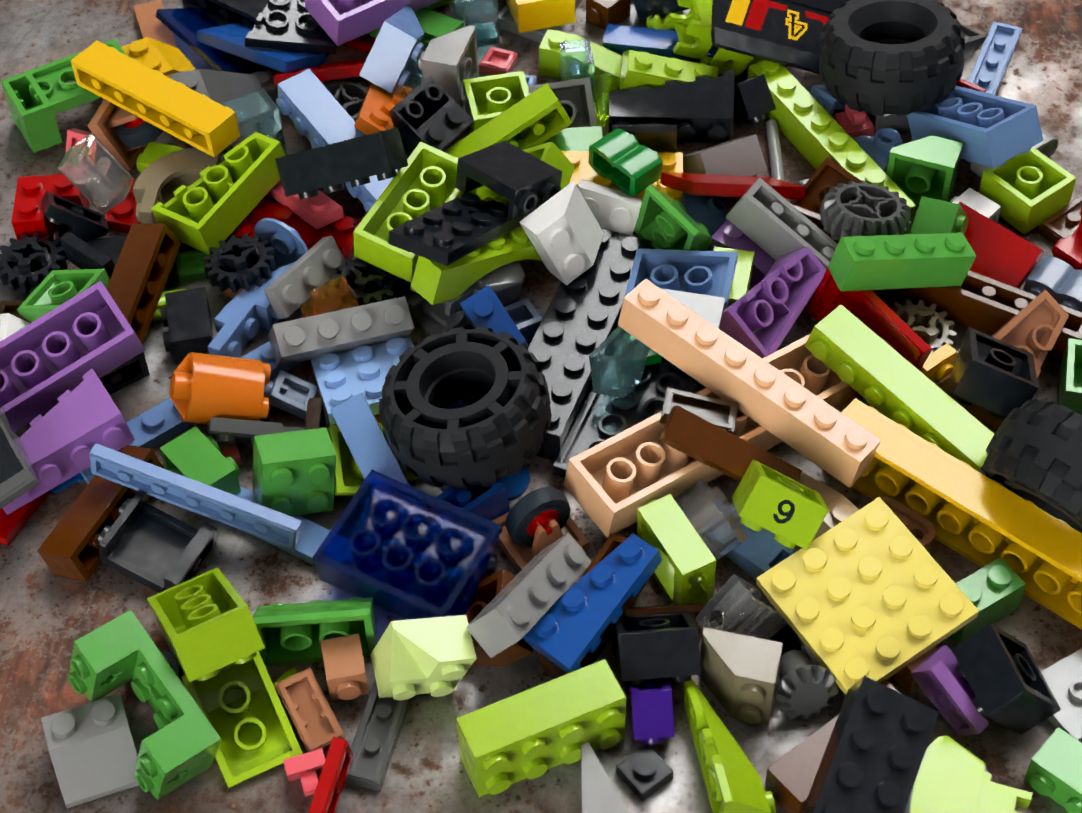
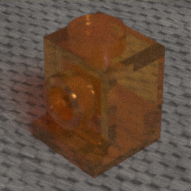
(329, 297)

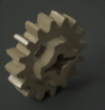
(927, 323)

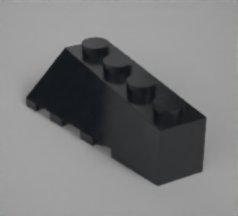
(698, 107)
(342, 162)

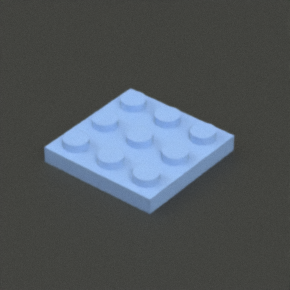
(357, 372)

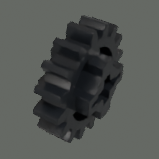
(30, 261)
(240, 263)
(369, 282)

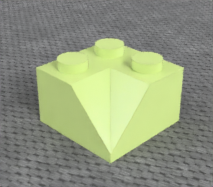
(422, 657)

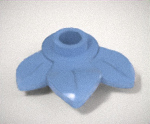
(880, 145)

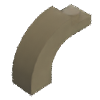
(167, 175)

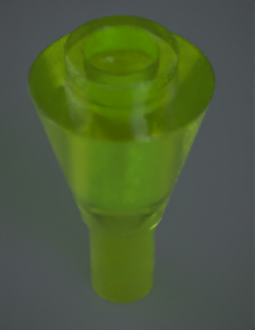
(603, 85)

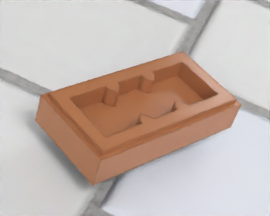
(309, 710)

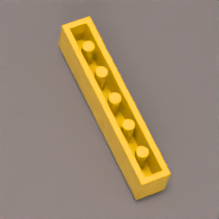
(156, 98)

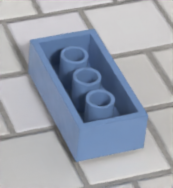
(986, 124)

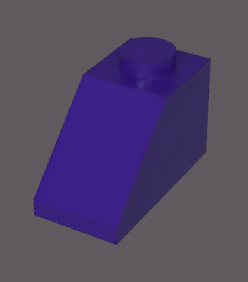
(651, 711)

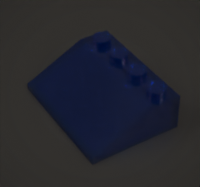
(407, 550)

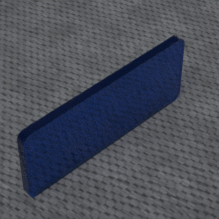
(186, 22)

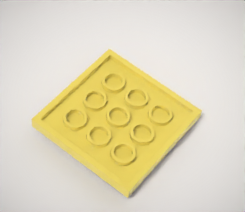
(866, 597)

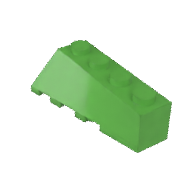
(901, 261)

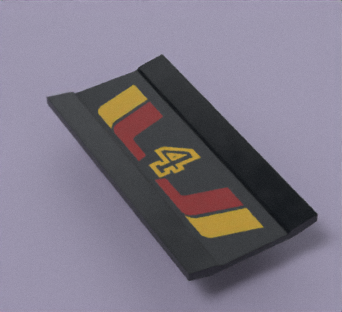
(773, 29)

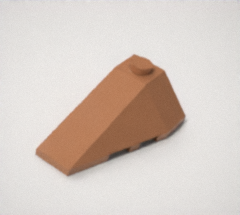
(1031, 330)

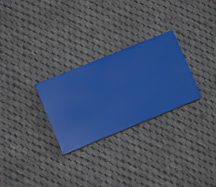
(231, 39)

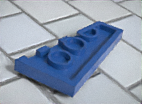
(586, 609)

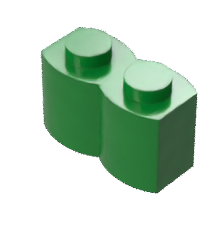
(625, 162)

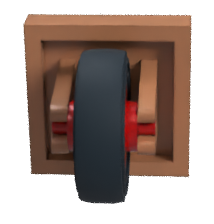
(122, 133)
(536, 523)

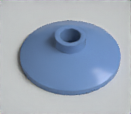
(706, 209)
(283, 239)

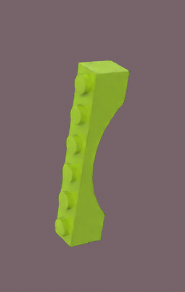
(443, 283)

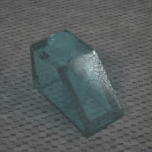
(617, 364)

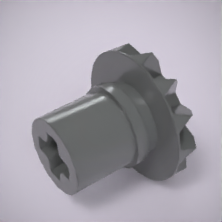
(803, 686)

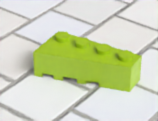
(223, 194)

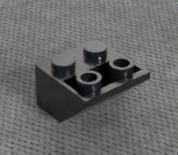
(429, 117)

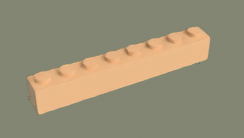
(747, 379)

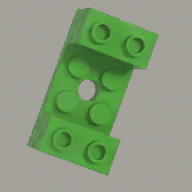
(41, 94)
(185, 737)

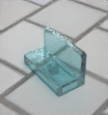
(577, 61)

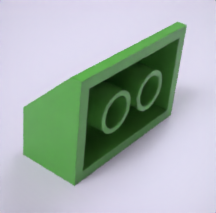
(295, 630)

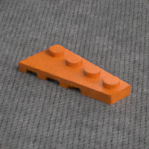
(375, 109)

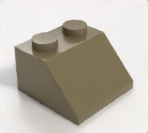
(741, 673)

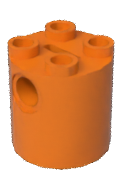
(219, 388)

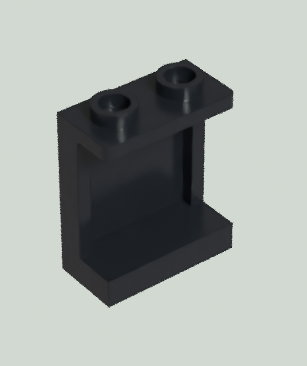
(511, 173)
(154, 545)

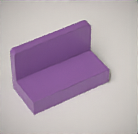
(949, 692)

